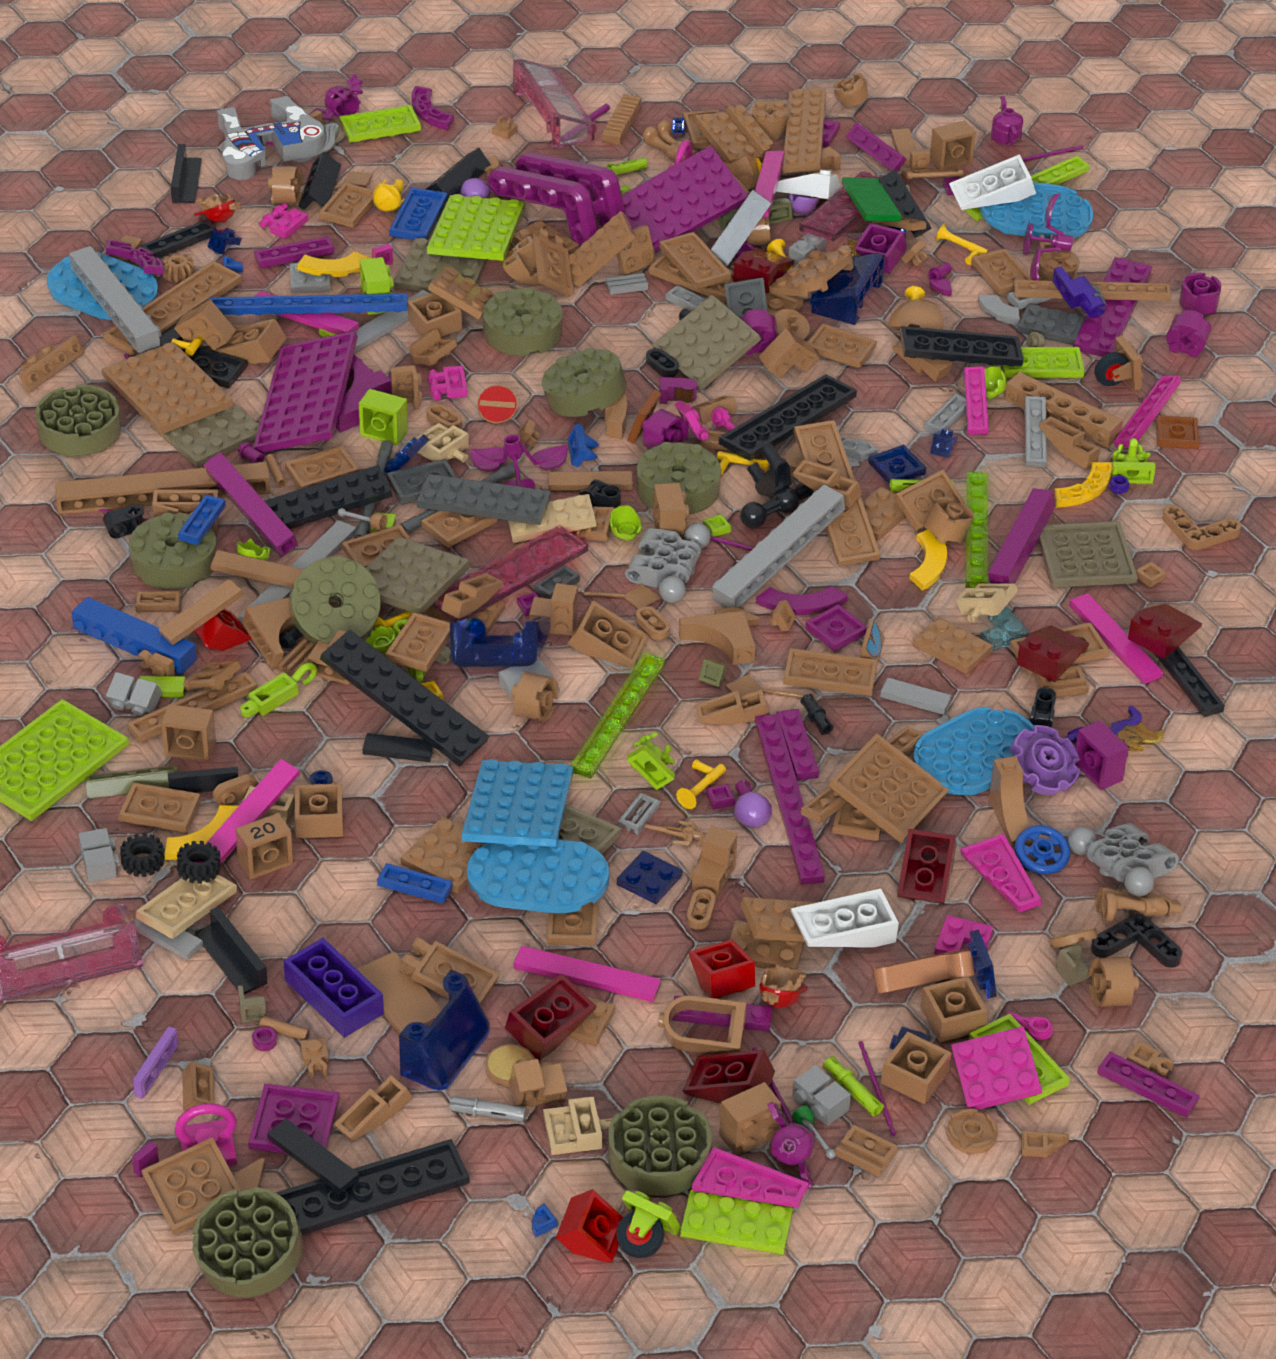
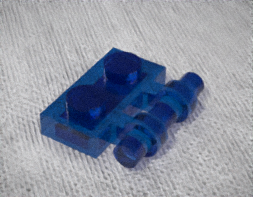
(405, 453)

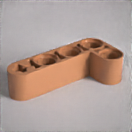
(924, 970)

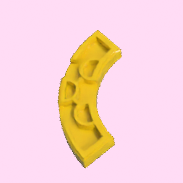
(335, 267)
(1091, 488)
(934, 560)
(204, 834)

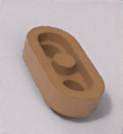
(441, 414)
(652, 623)
(234, 789)
(701, 909)

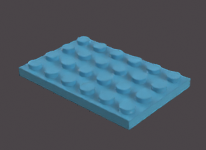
(518, 803)

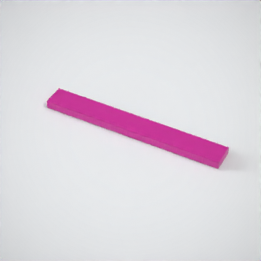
(769, 176)

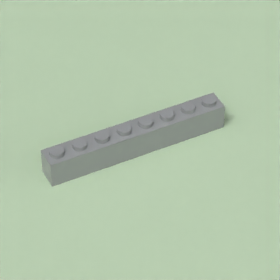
(115, 299)
(778, 547)

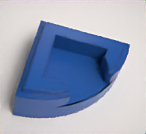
(233, 265)
(543, 1221)

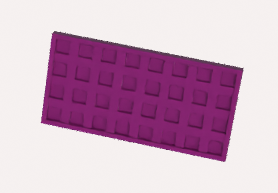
(306, 392)

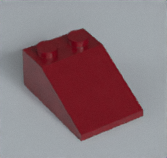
(760, 264)
(1161, 629)
(1050, 652)
(927, 866)
(549, 1016)
(728, 1074)

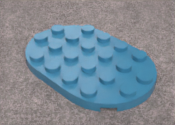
(1068, 215)
(70, 291)
(965, 747)
(538, 876)

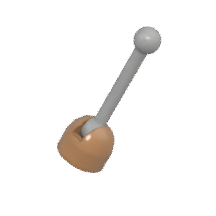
(377, 521)

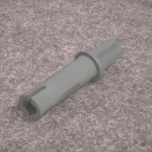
(487, 1108)

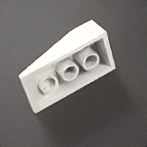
(994, 185)
(848, 921)

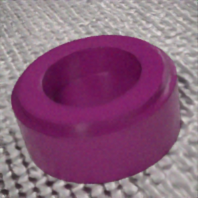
(264, 1038)

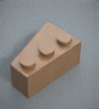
(181, 502)

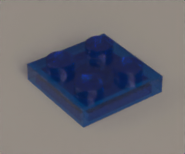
(897, 464)
(649, 877)
(982, 964)

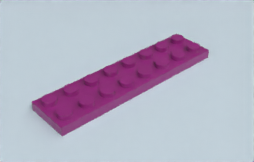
(1099, 333)

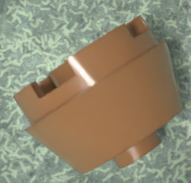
(852, 90)

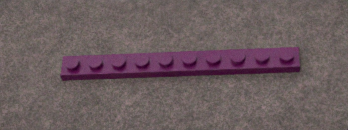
(789, 799)

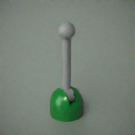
(806, 1118)

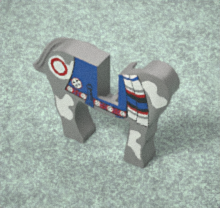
(295, 137)

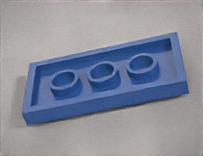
(418, 214)

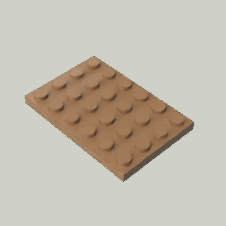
(167, 388)

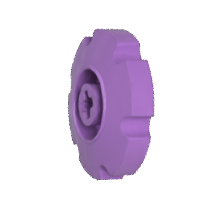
(1046, 759)

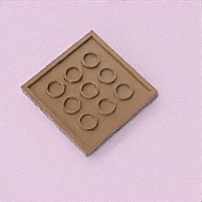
(888, 787)

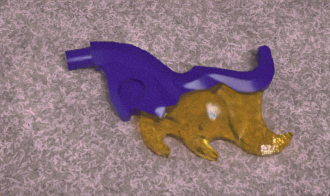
(1130, 731)

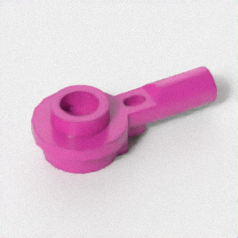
(721, 418)
(1038, 1027)

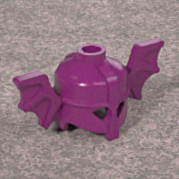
(341, 100)
(1006, 125)
(800, 1137)

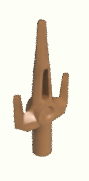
(687, 833)

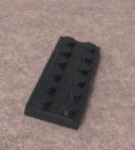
(961, 346)
(329, 496)

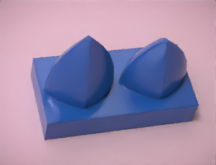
(579, 446)

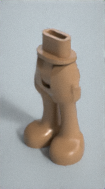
(662, 139)
(1152, 904)

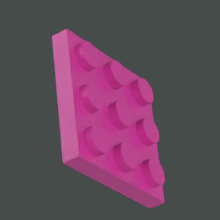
(996, 1068)

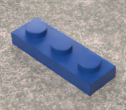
(201, 519)
(415, 883)

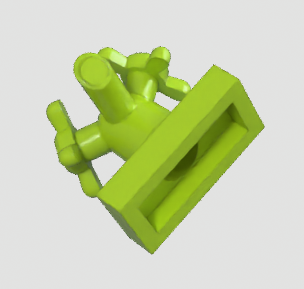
(1133, 465)
(652, 762)

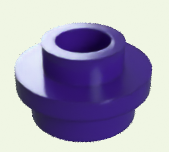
(1119, 484)

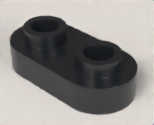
(662, 362)

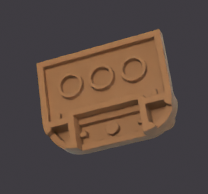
(734, 134)
(813, 272)

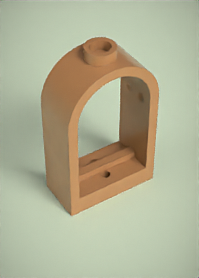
(734, 1008)

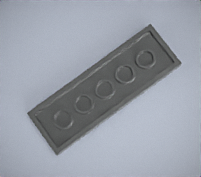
(484, 499)

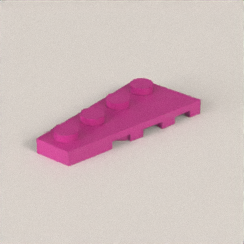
(1003, 870)
(743, 1179)

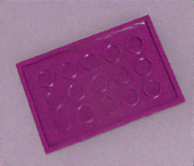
(684, 197)

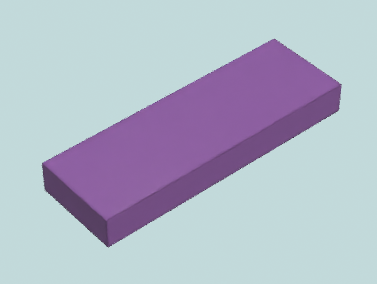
(155, 1062)

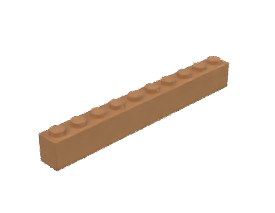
(138, 489)

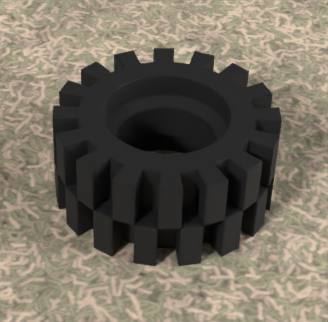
(144, 864)
(198, 871)

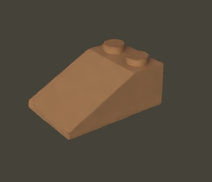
(255, 342)
(607, 636)

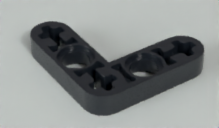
(1142, 936)

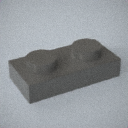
(562, 575)

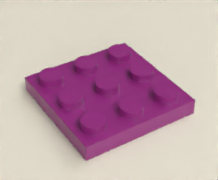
(306, 1108)

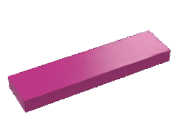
(976, 400)

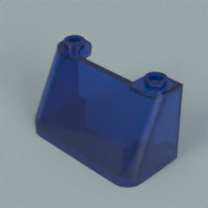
(848, 289)
(475, 649)
(440, 1051)

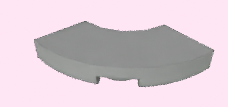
(998, 309)
(858, 449)

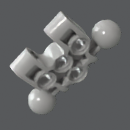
(668, 560)
(1125, 856)

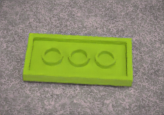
(380, 123)
(1048, 363)
(1049, 1073)
(737, 1222)

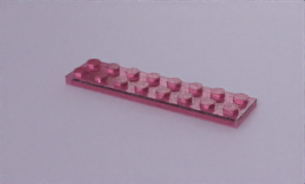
(834, 215)
(524, 565)

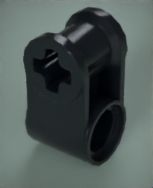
(603, 494)
(123, 521)
(1043, 708)

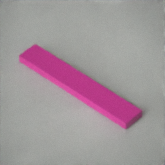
(325, 321)
(1148, 410)
(1116, 639)
(254, 806)
(587, 973)

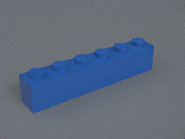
(130, 633)

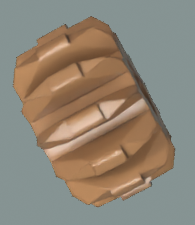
(178, 268)

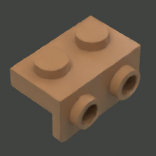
(431, 348)
(405, 384)

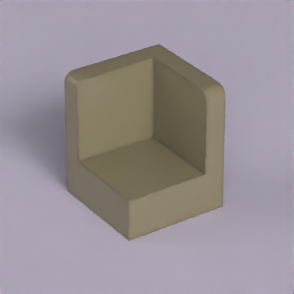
(1071, 966)
(251, 1007)

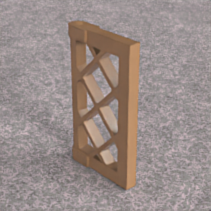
(933, 172)

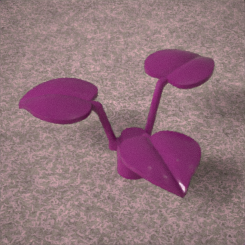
(1059, 241)
(491, 458)

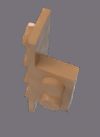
(48, 362)

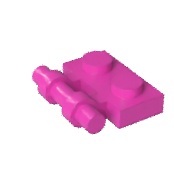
(288, 221)
(454, 384)
(692, 418)

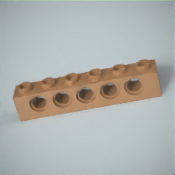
(1096, 423)

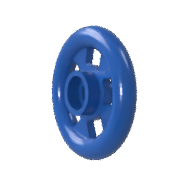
(1055, 839)

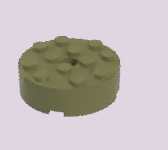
(522, 321)
(584, 382)
(78, 420)
(684, 464)
(165, 560)
(340, 580)
(658, 1145)
(247, 1242)

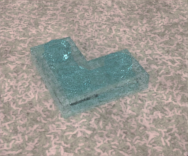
(1006, 628)

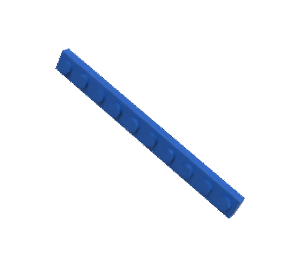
(311, 304)

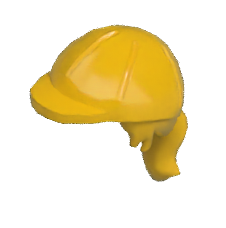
(388, 197)

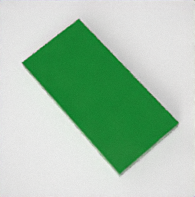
(871, 199)

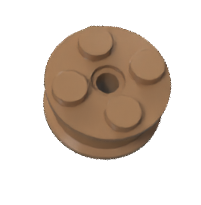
(1054, 259)

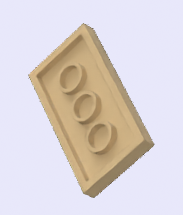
(571, 513)
(184, 904)

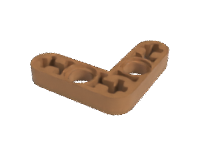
(1195, 537)

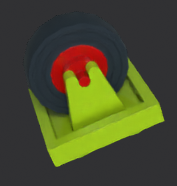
(643, 1229)

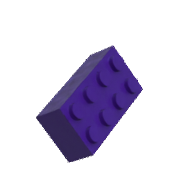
(333, 987)

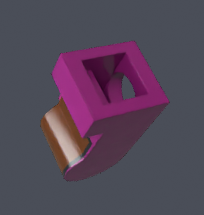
(677, 389)

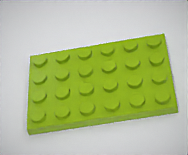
(476, 227)
(54, 757)

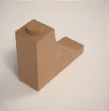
(265, 625)
(725, 631)
(1007, 797)

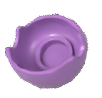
(475, 187)
(803, 205)
(752, 810)

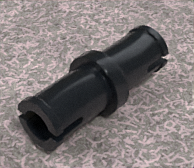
(816, 714)

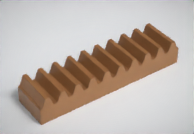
(621, 119)

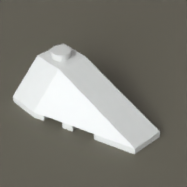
(815, 185)

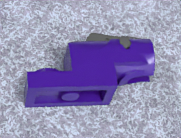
(1079, 293)

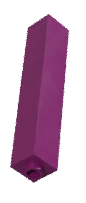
(250, 504)
(1022, 537)

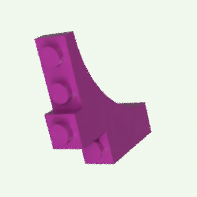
(363, 380)

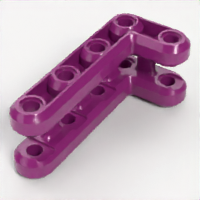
(563, 186)

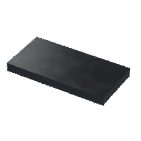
(218, 366)

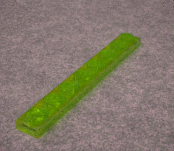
(978, 532)
(617, 715)

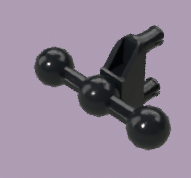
(775, 485)

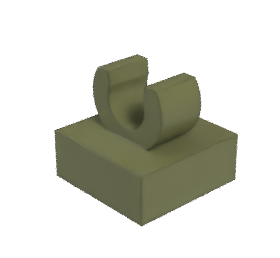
(712, 672)

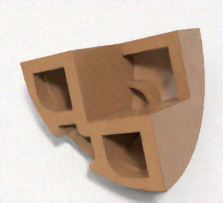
(745, 171)
(522, 263)
(917, 314)

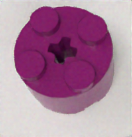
(1200, 293)
(762, 324)
(1188, 333)
(664, 427)

